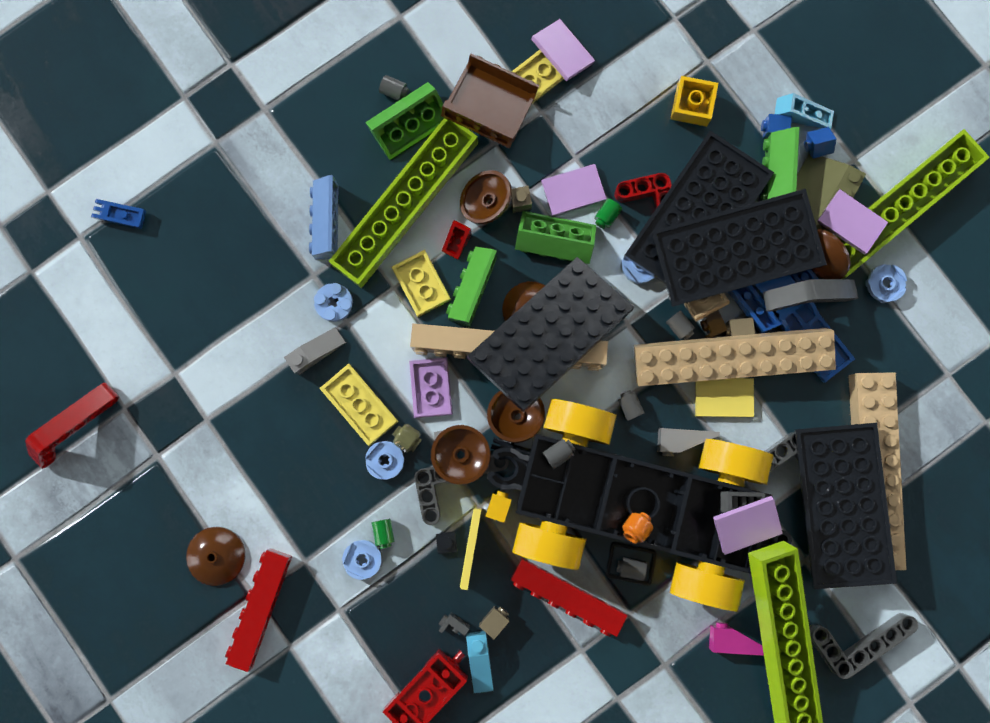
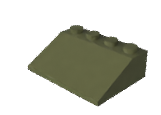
(823, 179)

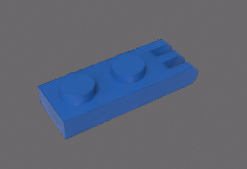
(119, 214)

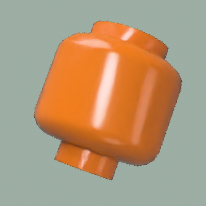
(637, 527)

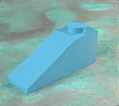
(804, 111)
(479, 661)

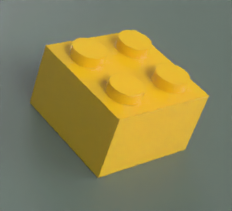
(694, 101)

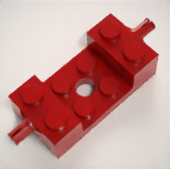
(440, 678)

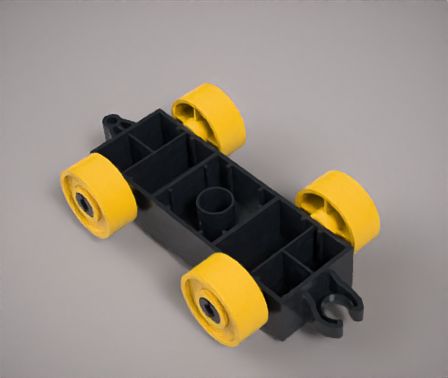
(602, 489)

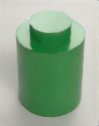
(607, 214)
(383, 533)

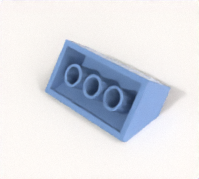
(324, 217)

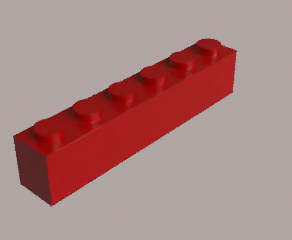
(568, 596)
(258, 609)

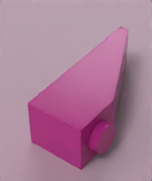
(728, 640)

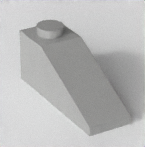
(314, 351)
(679, 440)

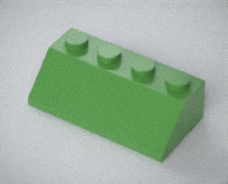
(407, 120)
(782, 159)
(555, 237)
(472, 286)

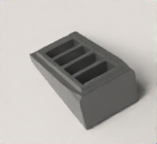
(729, 500)

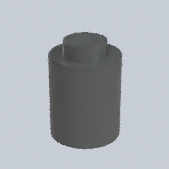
(393, 88)
(681, 325)
(630, 405)
(559, 453)
(632, 568)

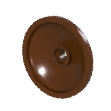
(480, 192)
(836, 257)
(519, 296)
(502, 420)
(445, 452)
(228, 554)

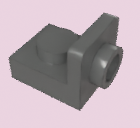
(457, 624)

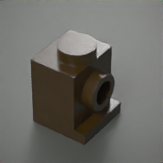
(713, 324)

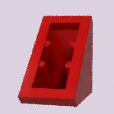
(456, 239)

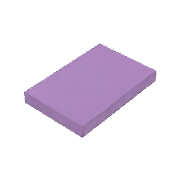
(563, 49)
(573, 190)
(852, 222)
(430, 387)
(748, 525)

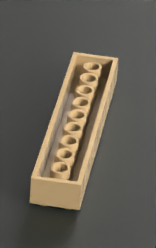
(462, 341)
(735, 356)
(875, 401)

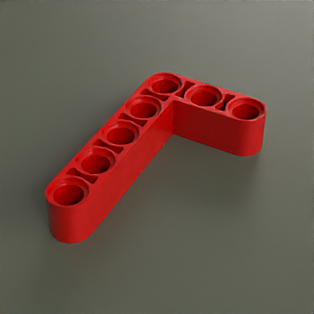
(649, 182)
(43, 441)

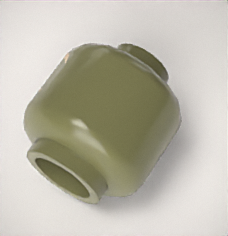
(406, 438)

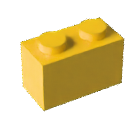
(498, 506)

